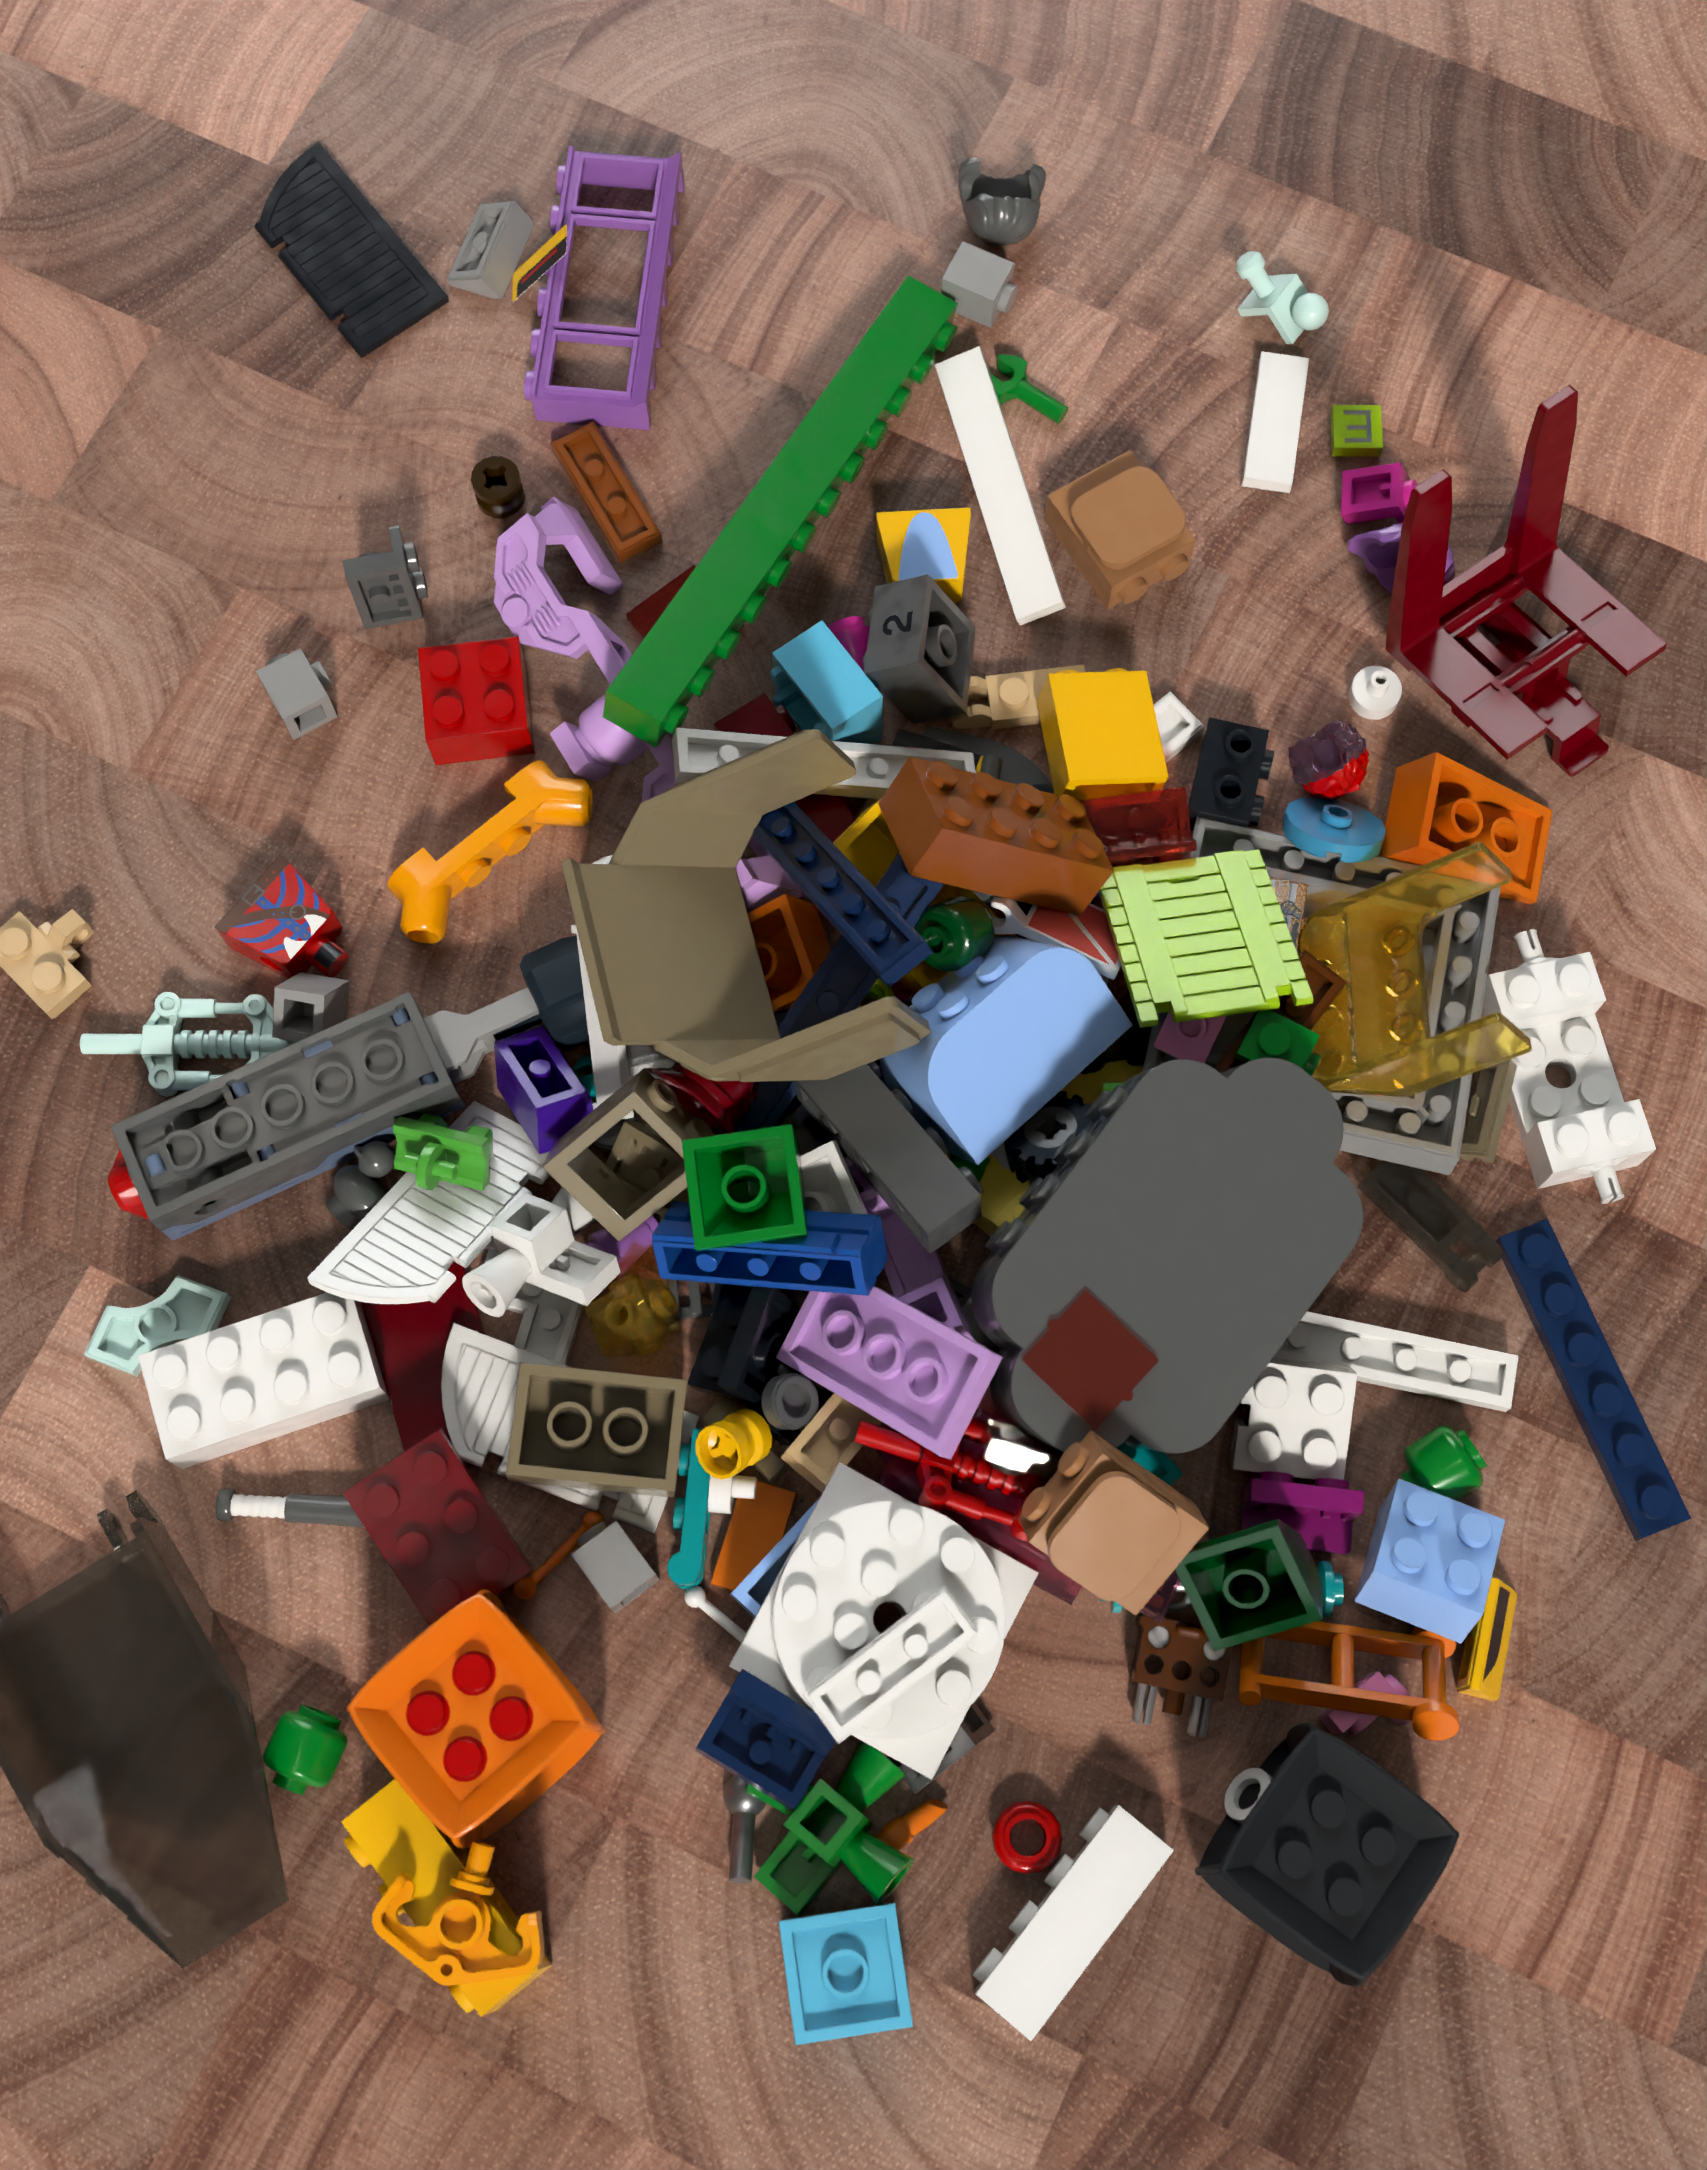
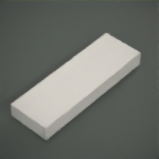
(1275, 422)
(891, 1664)

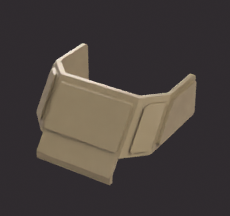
(675, 941)

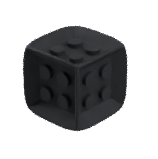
(1330, 1854)

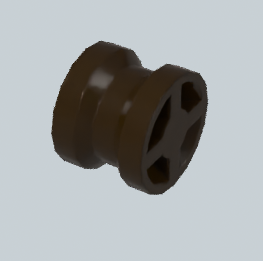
(498, 500)

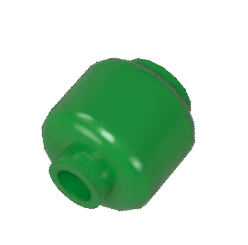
(1444, 1463)
(305, 1749)

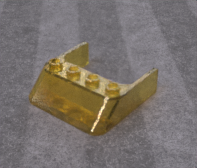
(1379, 1025)

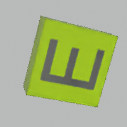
(1356, 430)

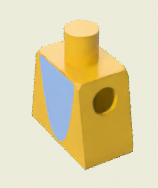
(925, 544)

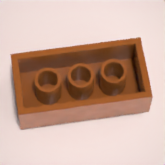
(994, 836)

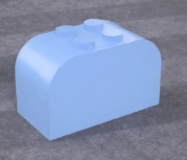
(1003, 1041)

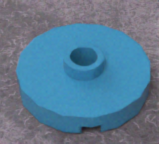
(1334, 827)

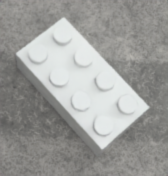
(262, 1378)

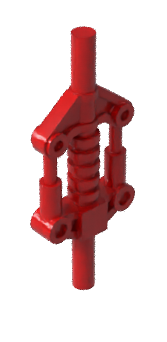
(936, 1472)

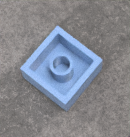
(1430, 1561)

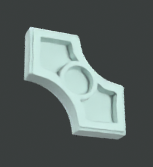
(176, 1315)

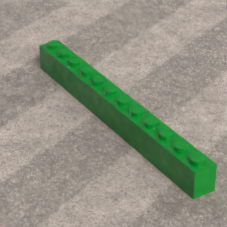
(780, 515)

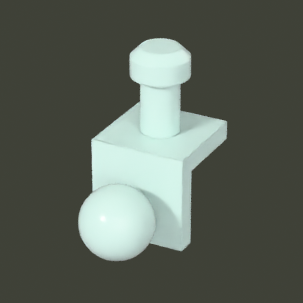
(1280, 298)

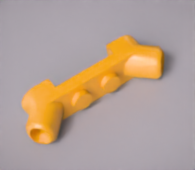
(535, 800)

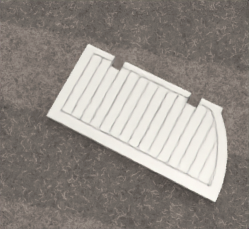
(418, 1233)
(479, 1412)

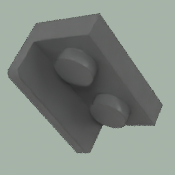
(387, 584)

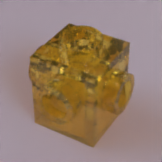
(633, 1317)

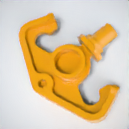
(457, 1940)

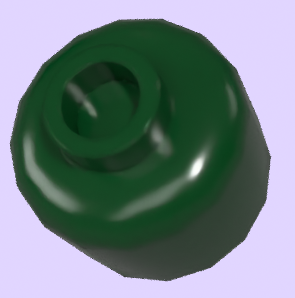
(956, 932)

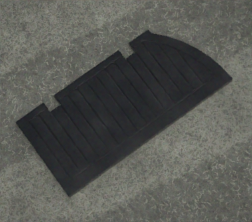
(346, 253)

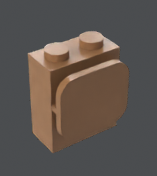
(1121, 529)
(1111, 1523)

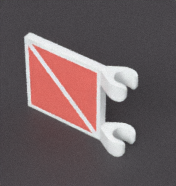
(1083, 933)

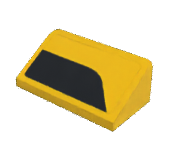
(1488, 1644)

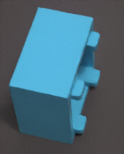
(826, 688)
(845, 1973)

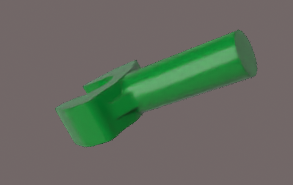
(1020, 388)

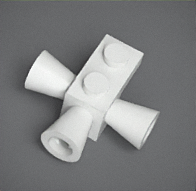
(540, 1249)

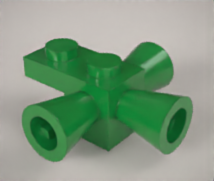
(832, 1830)

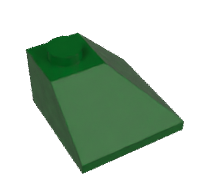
(745, 1187)

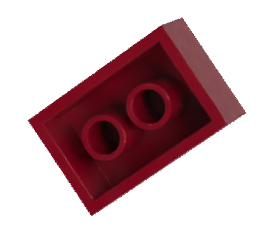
(436, 1527)

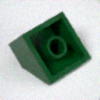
(1252, 1584)

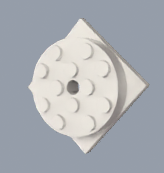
(870, 1550)

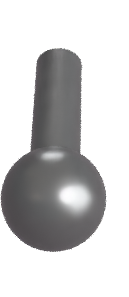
(744, 1811)

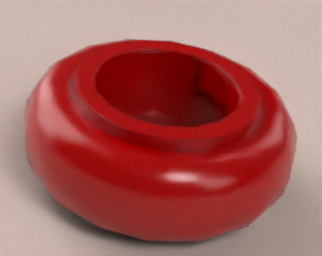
(1051, 1831)

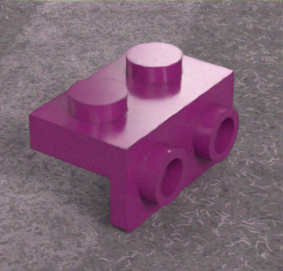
(1317, 1512)

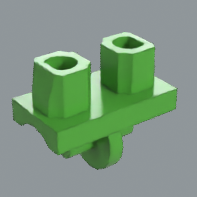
(442, 1153)

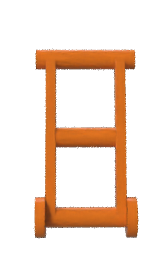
(1429, 1715)

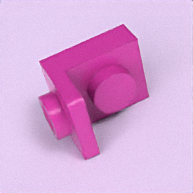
(1375, 493)

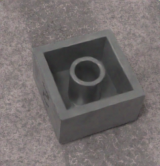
(919, 649)

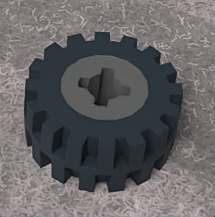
(1028, 1148)

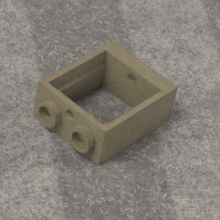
(597, 1185)

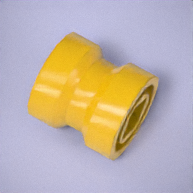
(733, 1443)

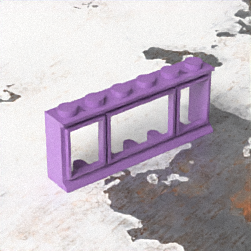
(601, 406)

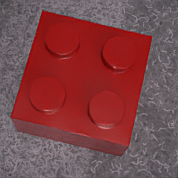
(476, 700)

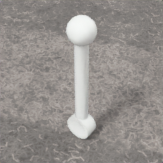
(696, 1597)

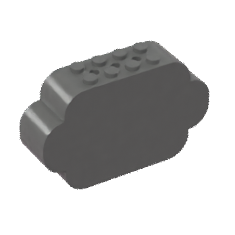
(1197, 1222)

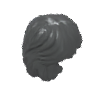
(1000, 208)

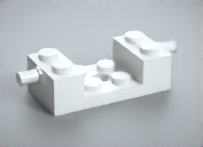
(1579, 1127)

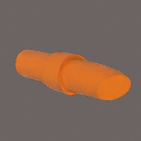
(901, 1830)

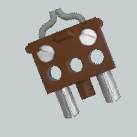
(1170, 1643)

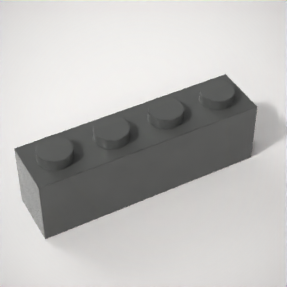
(895, 1153)

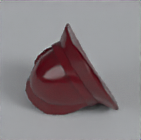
(713, 1101)

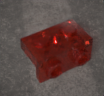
(1142, 825)

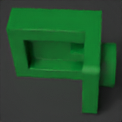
(1279, 1038)

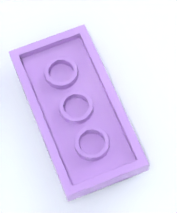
(892, 1364)

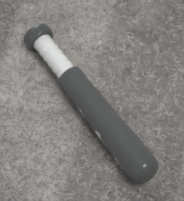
(293, 1508)

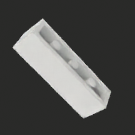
(1072, 1920)

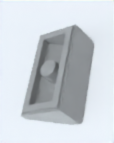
(491, 249)

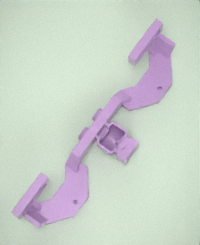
(544, 621)

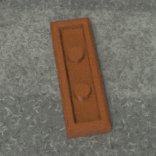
(606, 492)

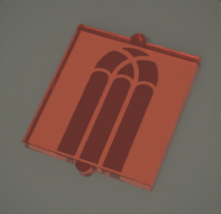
(1090, 1360)

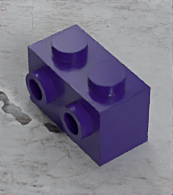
(540, 1087)

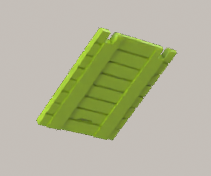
(1202, 938)

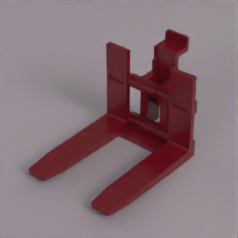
(1520, 685)

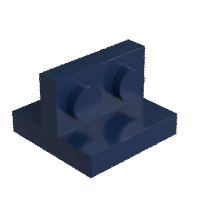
(766, 1740)

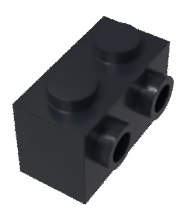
(1229, 772)

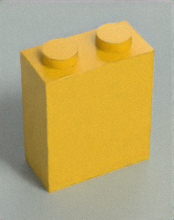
(1101, 733)

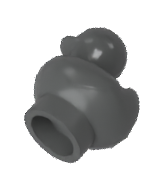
(357, 1185)

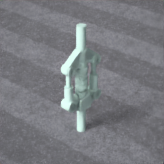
(163, 1043)

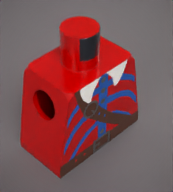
(284, 924)

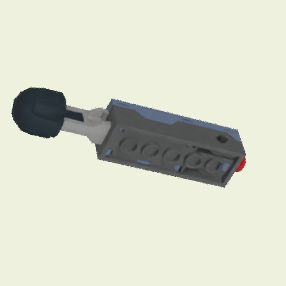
(325, 1095)

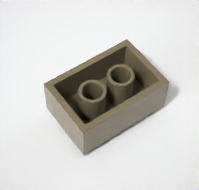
(596, 1430)

